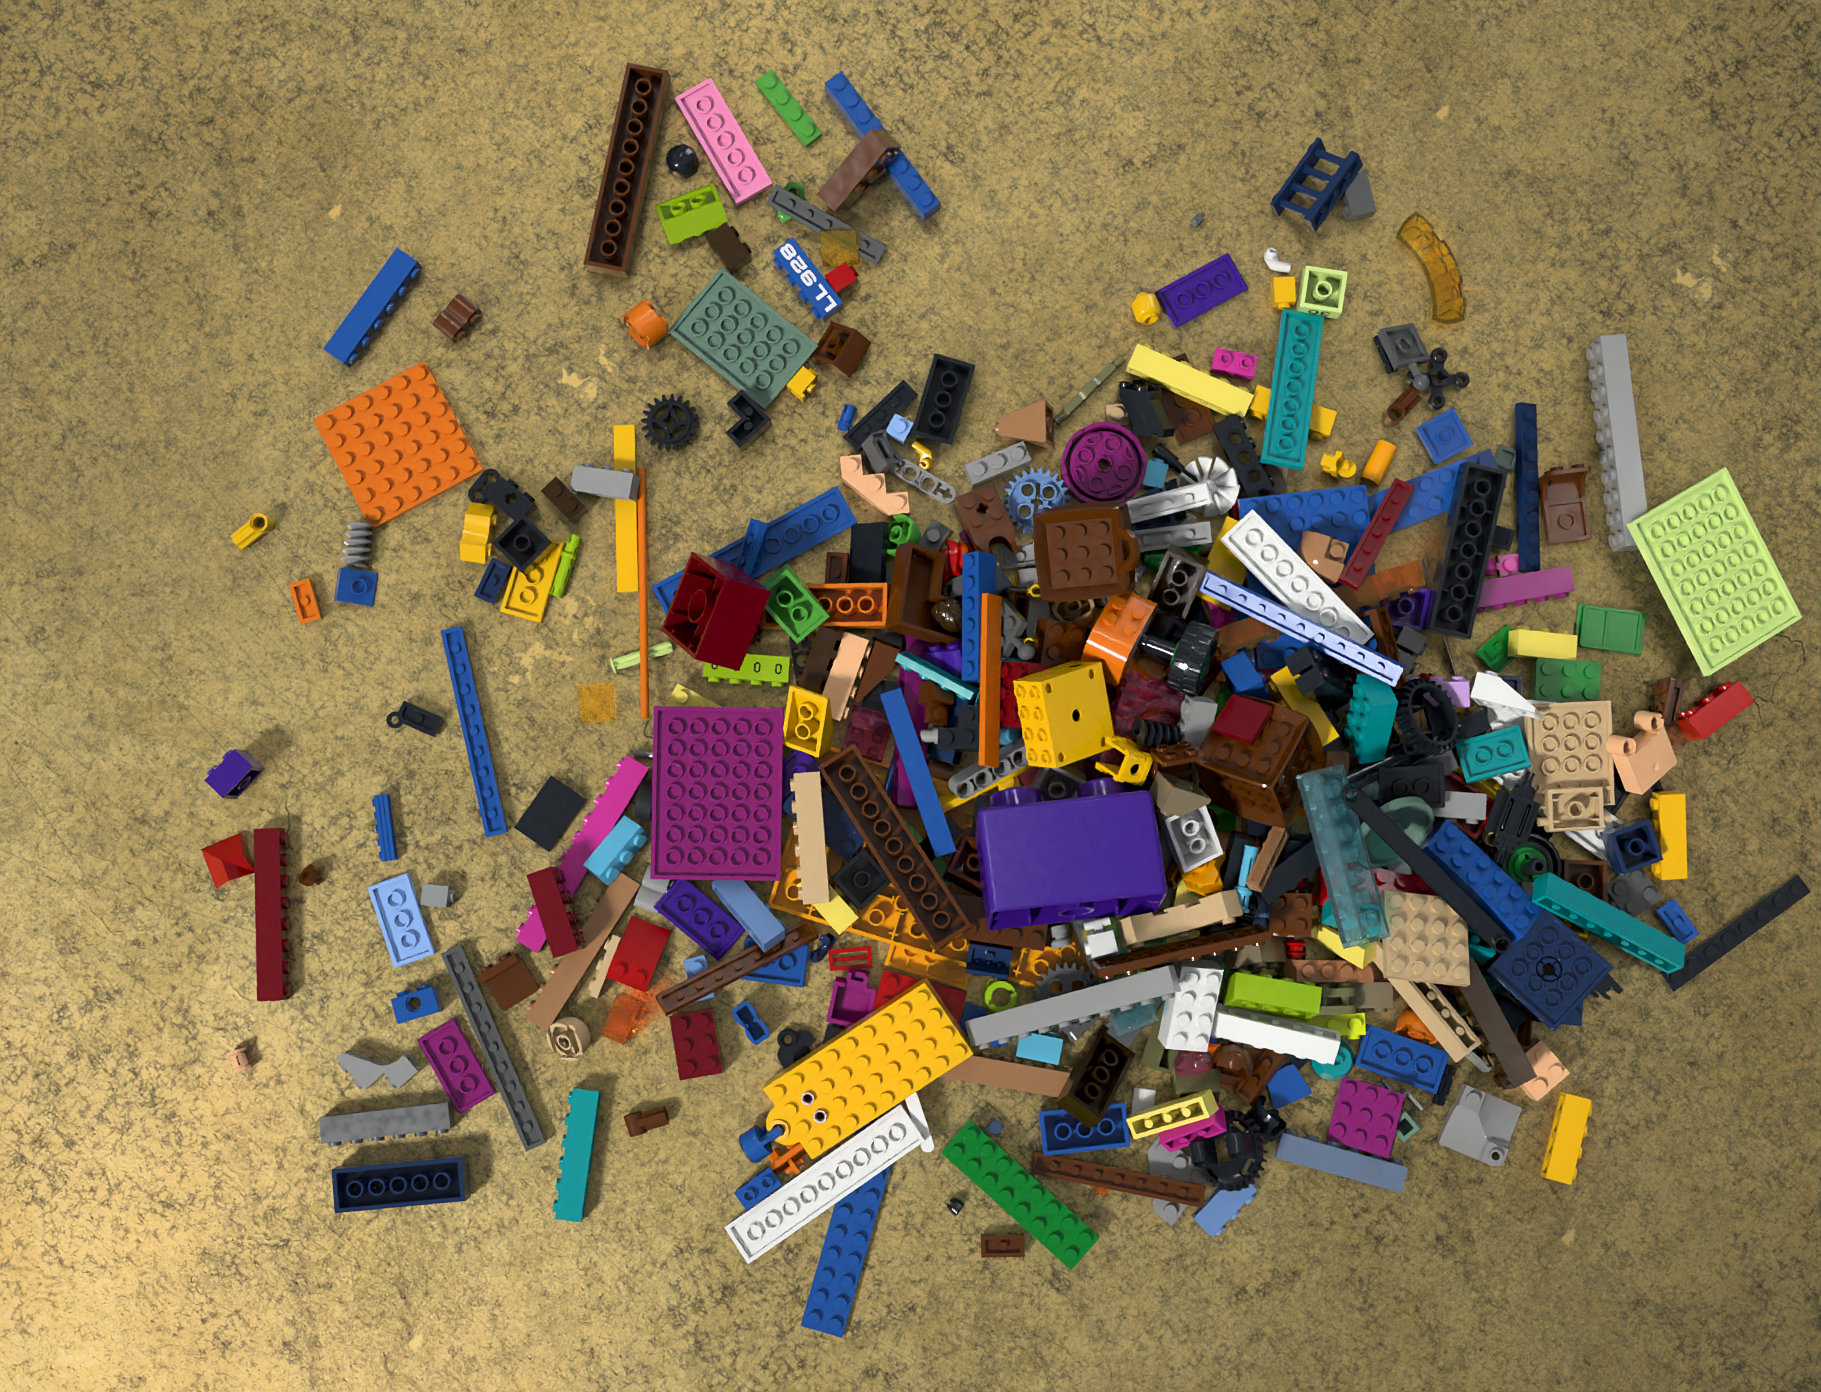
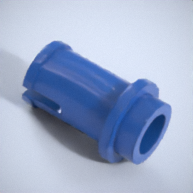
(846, 418)

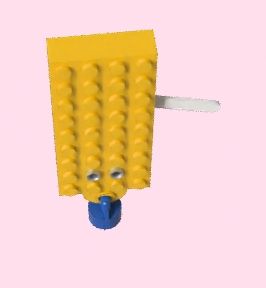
(862, 1075)

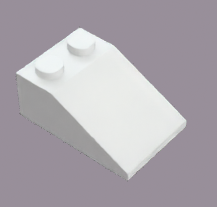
(1494, 693)

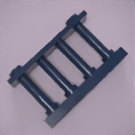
(1325, 199)

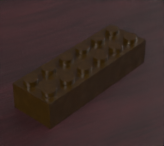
(1489, 1024)

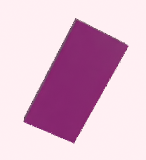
(457, 1066)

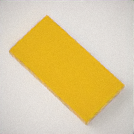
(1224, 563)
(530, 594)

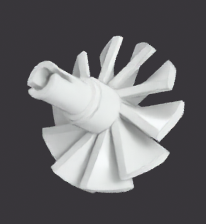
(1223, 488)

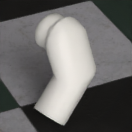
(1274, 263)

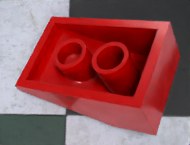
(638, 954)

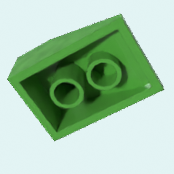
(793, 604)

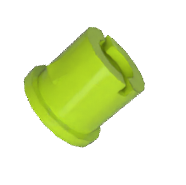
(993, 984)

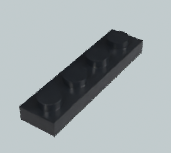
(880, 415)

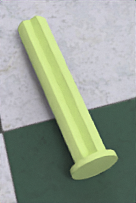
(634, 658)

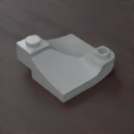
(1479, 1125)

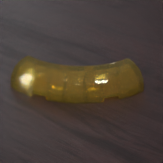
(1438, 266)

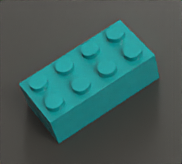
(1370, 718)

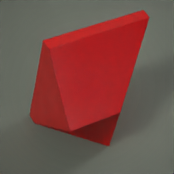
(228, 860)

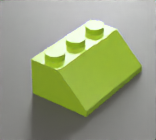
(691, 213)

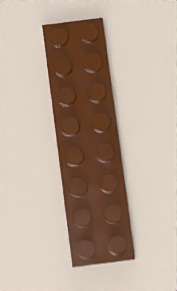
(1175, 951)

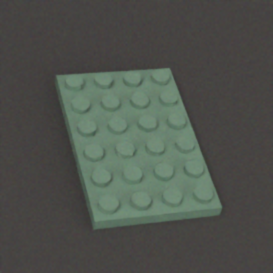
(743, 338)

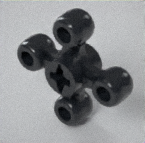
(1442, 374)

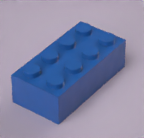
(1065, 1134)

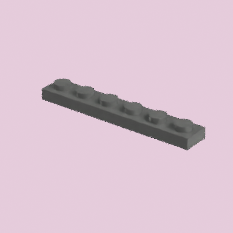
(821, 221)

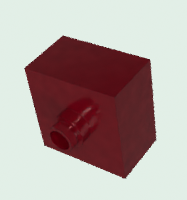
(715, 611)

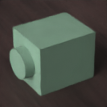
(1408, 1126)

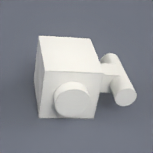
(1101, 943)

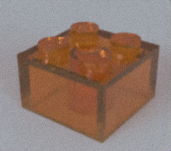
(623, 1018)

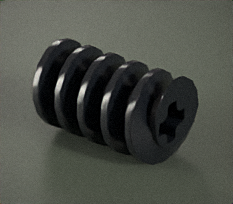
(1154, 733)

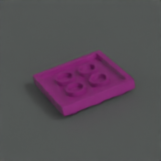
(1366, 1117)

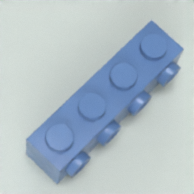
(750, 912)

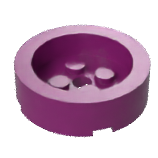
(1098, 442)

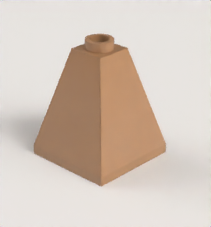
(1029, 424)

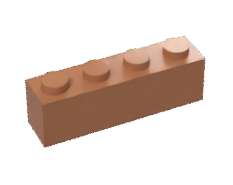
(1327, 971)

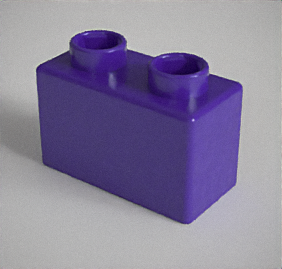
(1069, 855)

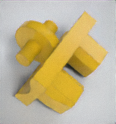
(1338, 466)

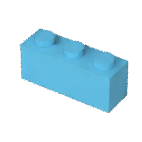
(616, 850)

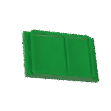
(1609, 629)

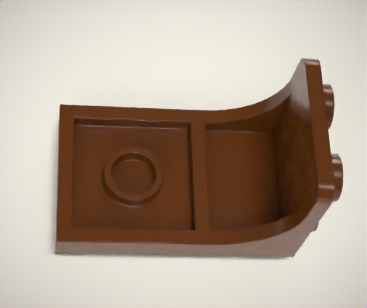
(1565, 504)
(1176, 761)

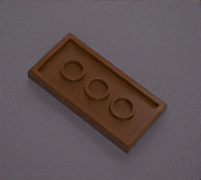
(1188, 417)

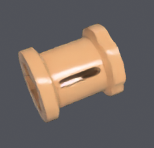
(235, 1061)

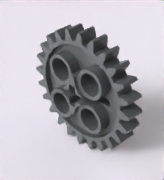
(1066, 977)

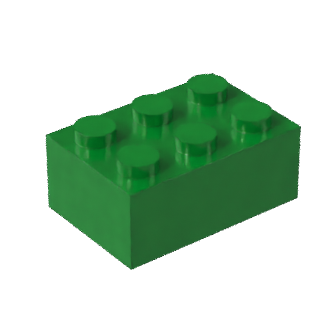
(1564, 680)

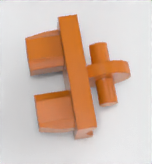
(789, 1161)

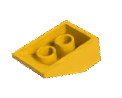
(808, 722)

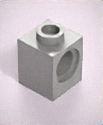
(437, 895)

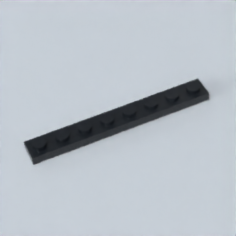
(1737, 931)

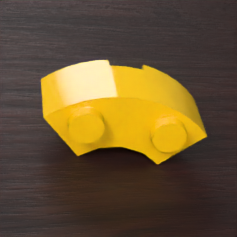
(478, 533)

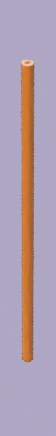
(643, 596)

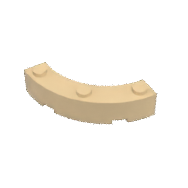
(1179, 920)

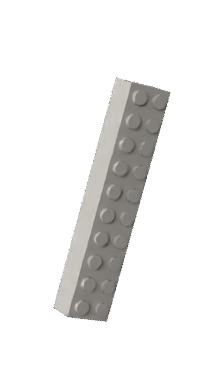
(1617, 437)

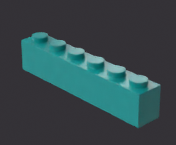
(577, 1154)

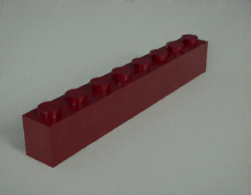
(271, 914)

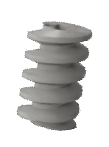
(356, 544)

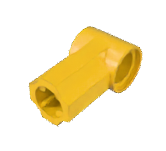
(251, 532)

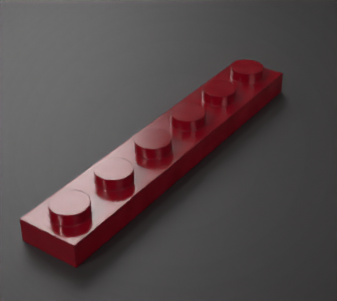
(1376, 534)

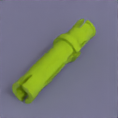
(566, 564)

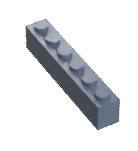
(1340, 1161)

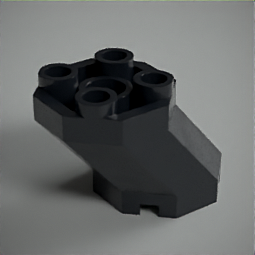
(1145, 409)

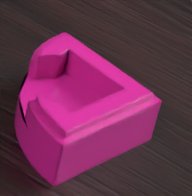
(1218, 618)

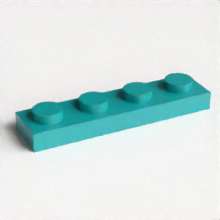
(931, 672)

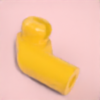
(925, 453)

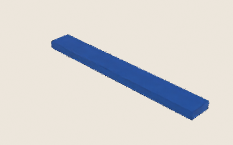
(918, 773)

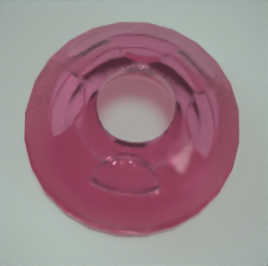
(1192, 1062)

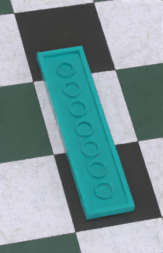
(1292, 389)

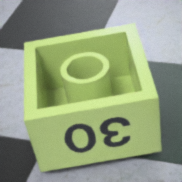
(1321, 291)

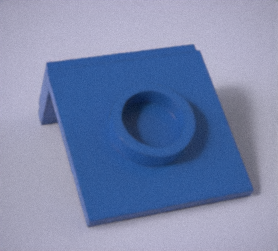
(355, 586)

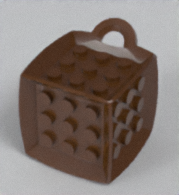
(1085, 551)
(1261, 777)

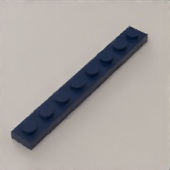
(1527, 487)

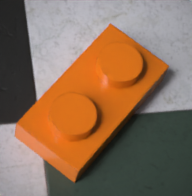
(305, 601)

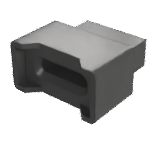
(878, 453)

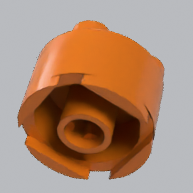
(645, 324)

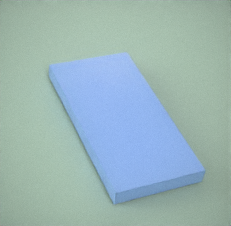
(401, 920)

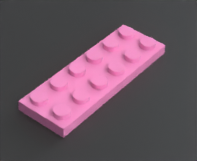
(723, 141)

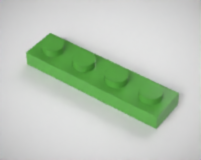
(789, 108)

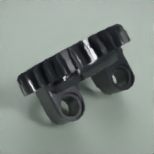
(1439, 718)
(1239, 1146)

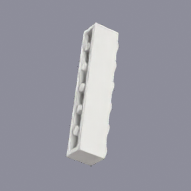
(1276, 1034)

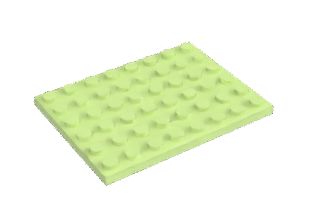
(1714, 571)

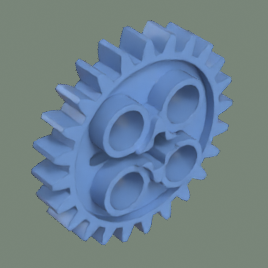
(1017, 499)

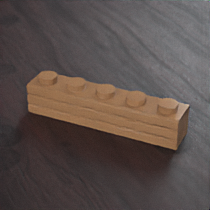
(1267, 859)

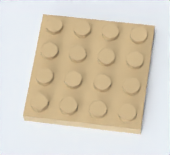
(1425, 940)

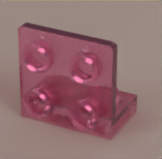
(868, 732)

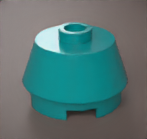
(1342, 1066)

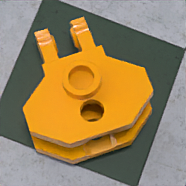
(1206, 876)

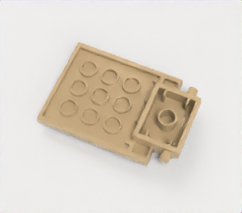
(1571, 764)

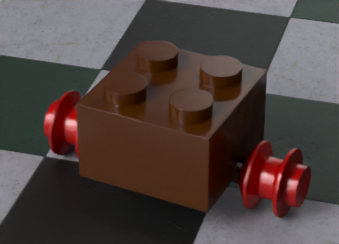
(1295, 917)

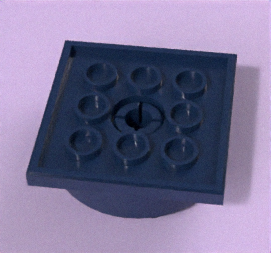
(1574, 966)

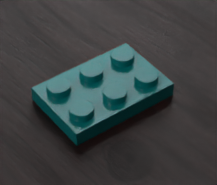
(1493, 754)

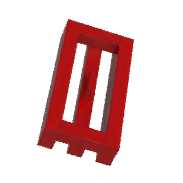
(850, 958)

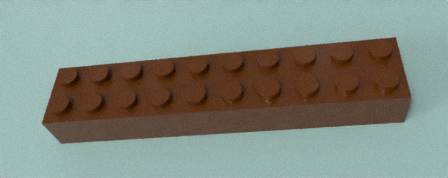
(627, 170)
(895, 848)

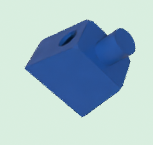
(1286, 1086)

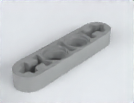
(917, 481)

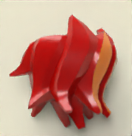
(954, 558)

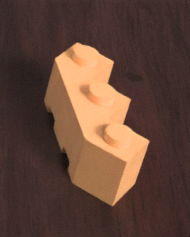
(873, 488)

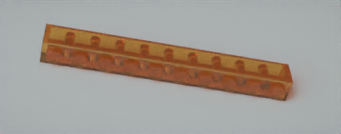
(1373, 588)

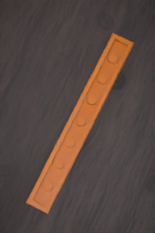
(990, 680)

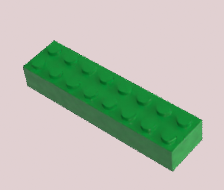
(1020, 1193)

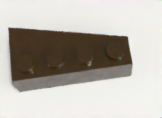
(819, 660)

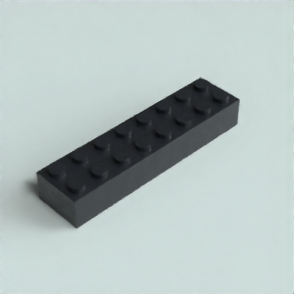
(1465, 550)

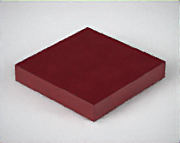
(1243, 719)

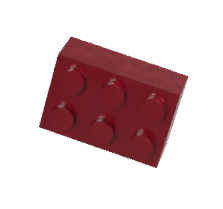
(1008, 703)
(696, 1043)

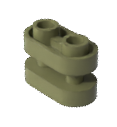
(1344, 991)

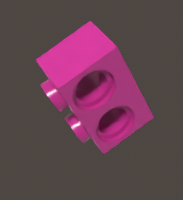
(1233, 364)

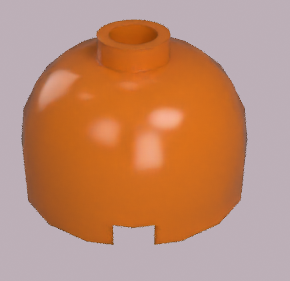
(1413, 1028)

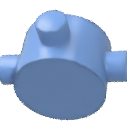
(995, 1127)

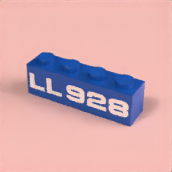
(807, 279)

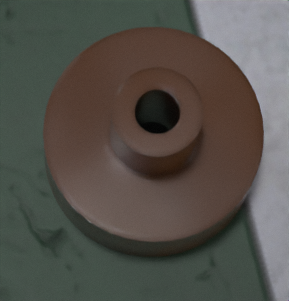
(310, 876)

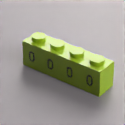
(754, 669)

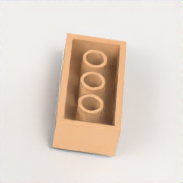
(845, 673)

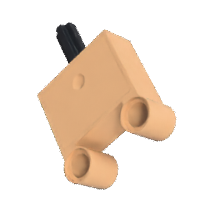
(1645, 757)

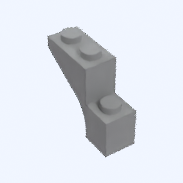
(369, 1071)

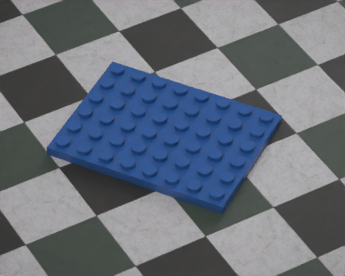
(1331, 512)

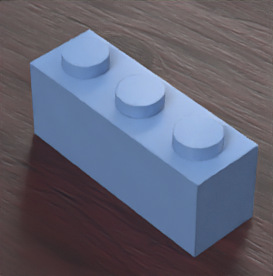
(1221, 1207)

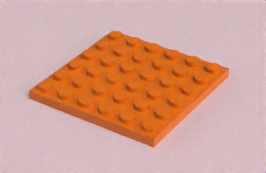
(398, 445)

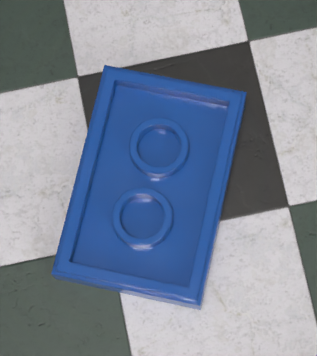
(787, 970)

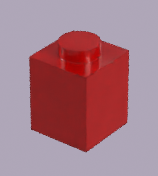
(842, 278)

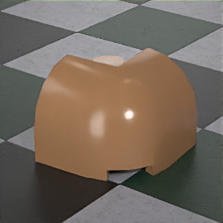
(1323, 555)

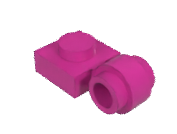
(1505, 566)

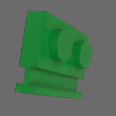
(1495, 650)

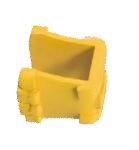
(1133, 756)

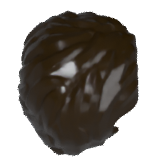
(947, 616)

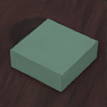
(1505, 458)

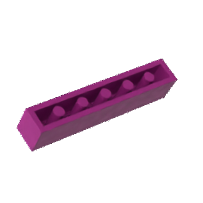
(1525, 587)

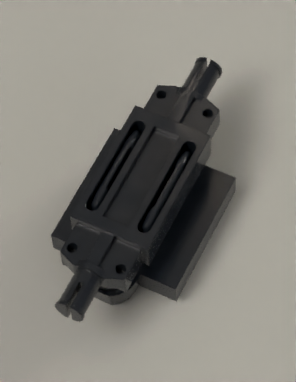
(1512, 816)

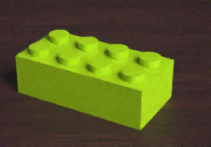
(1272, 995)

